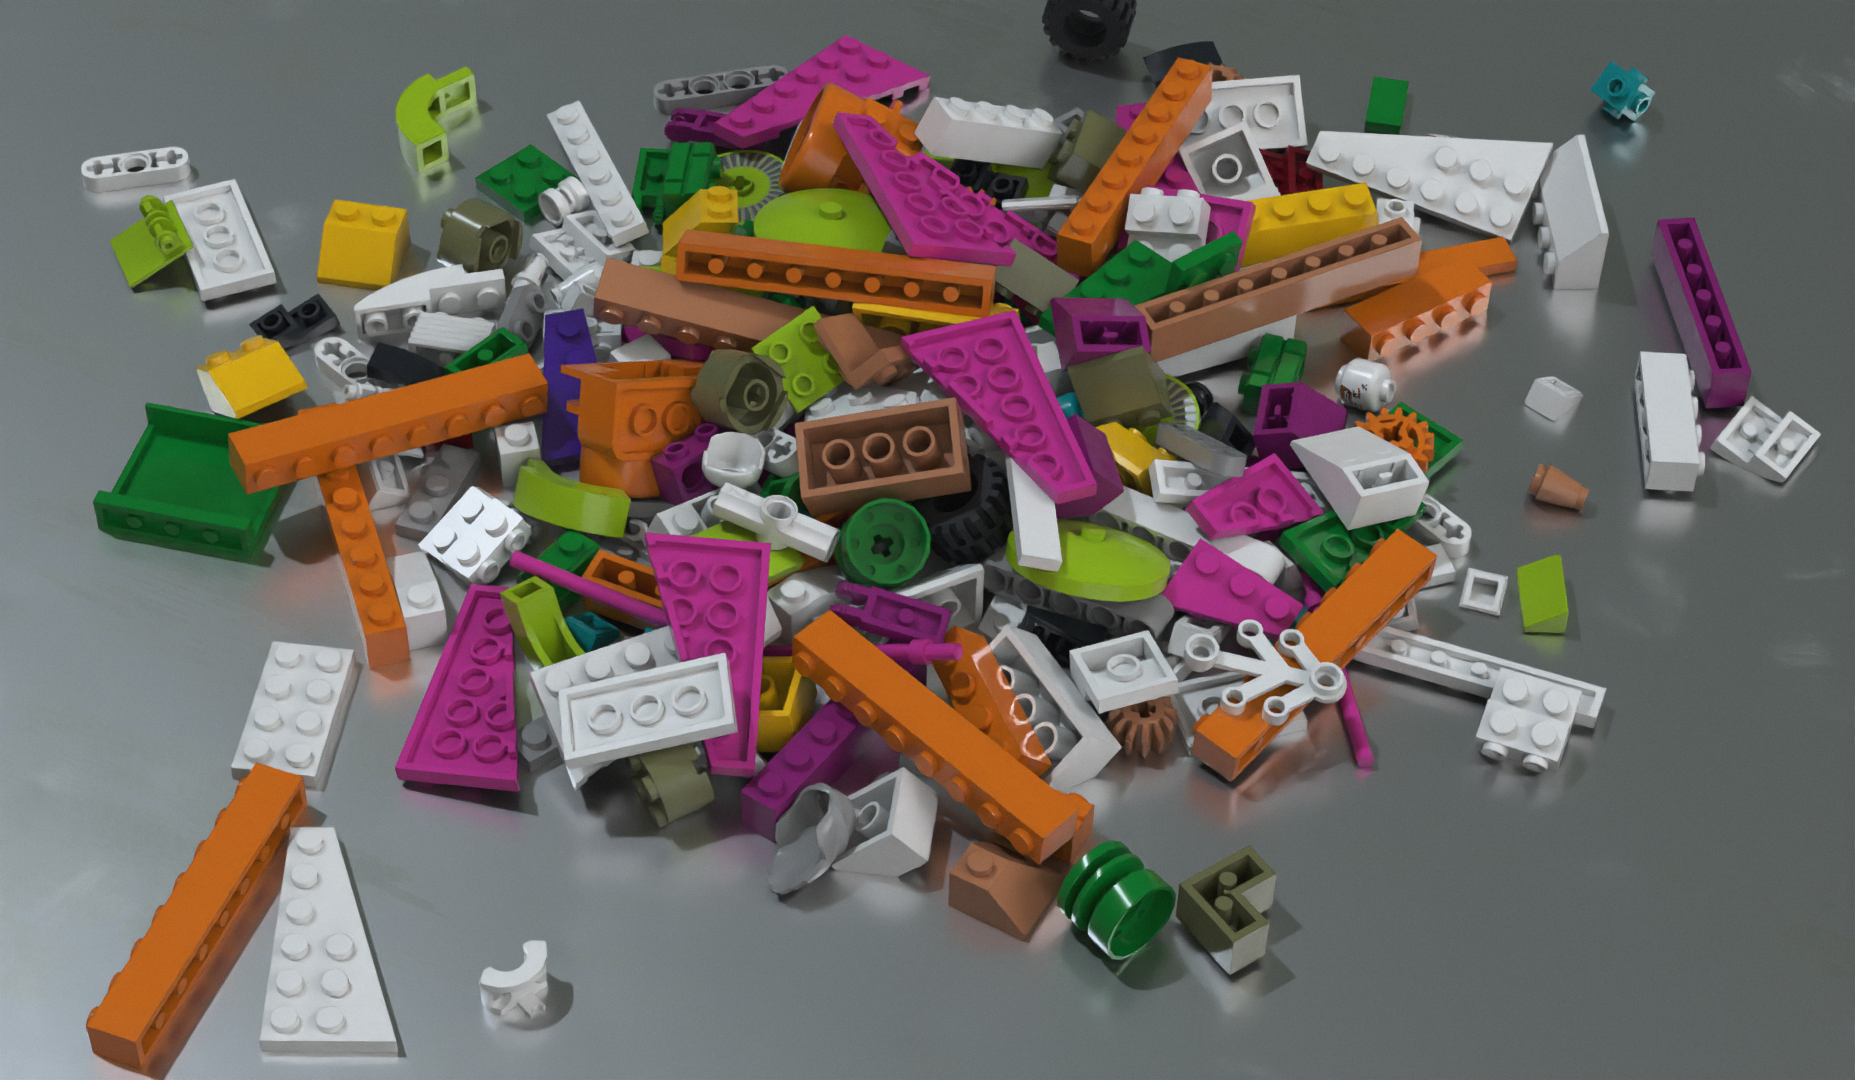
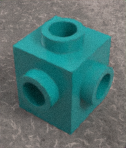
(1623, 91)

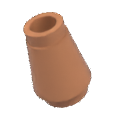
(1557, 488)

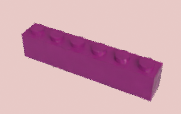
(1700, 313)
(812, 756)

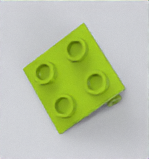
(151, 241)
(806, 364)

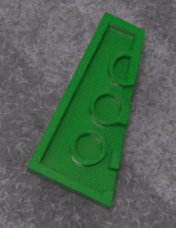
(1132, 274)
(1330, 550)

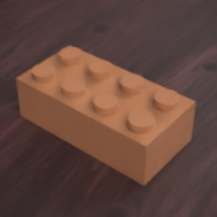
(882, 454)

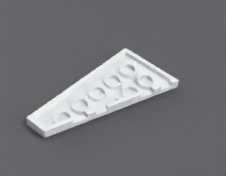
(1457, 179)
(622, 658)
(321, 967)

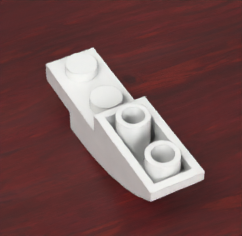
(438, 290)

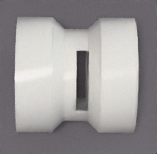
(566, 199)

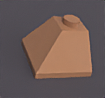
(1002, 888)

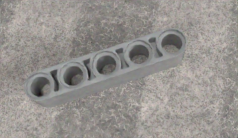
(1118, 617)

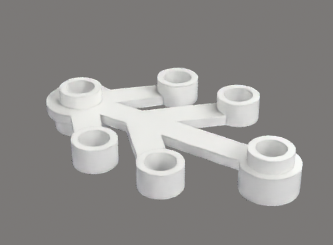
(1270, 671)

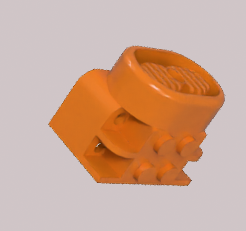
(818, 153)
(630, 416)

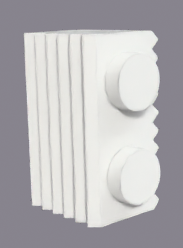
(446, 337)

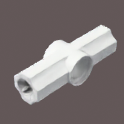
(776, 522)

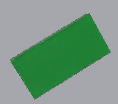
(1386, 106)

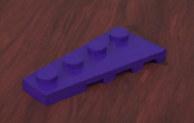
(565, 343)

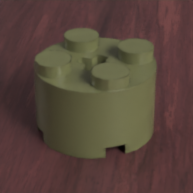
(479, 237)
(740, 391)
(670, 782)

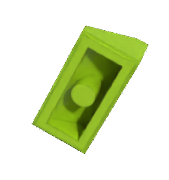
(1543, 595)

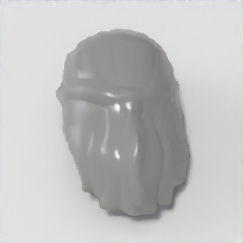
(810, 837)

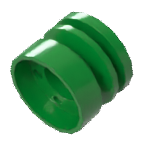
(900, 530)
(1116, 899)

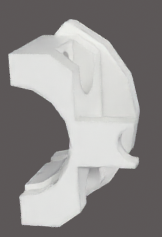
(507, 989)

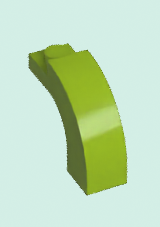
(421, 107)
(570, 502)
(539, 623)

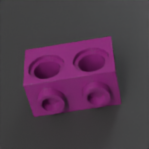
(680, 466)

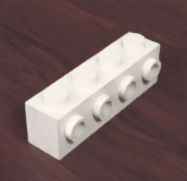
(988, 132)
(1668, 421)

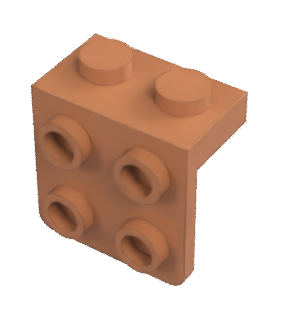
(858, 355)

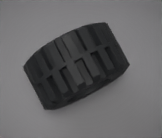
(1088, 35)
(972, 521)

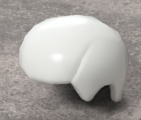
(733, 459)

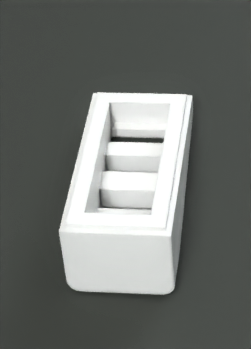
(1190, 626)

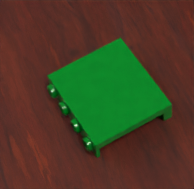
(184, 487)

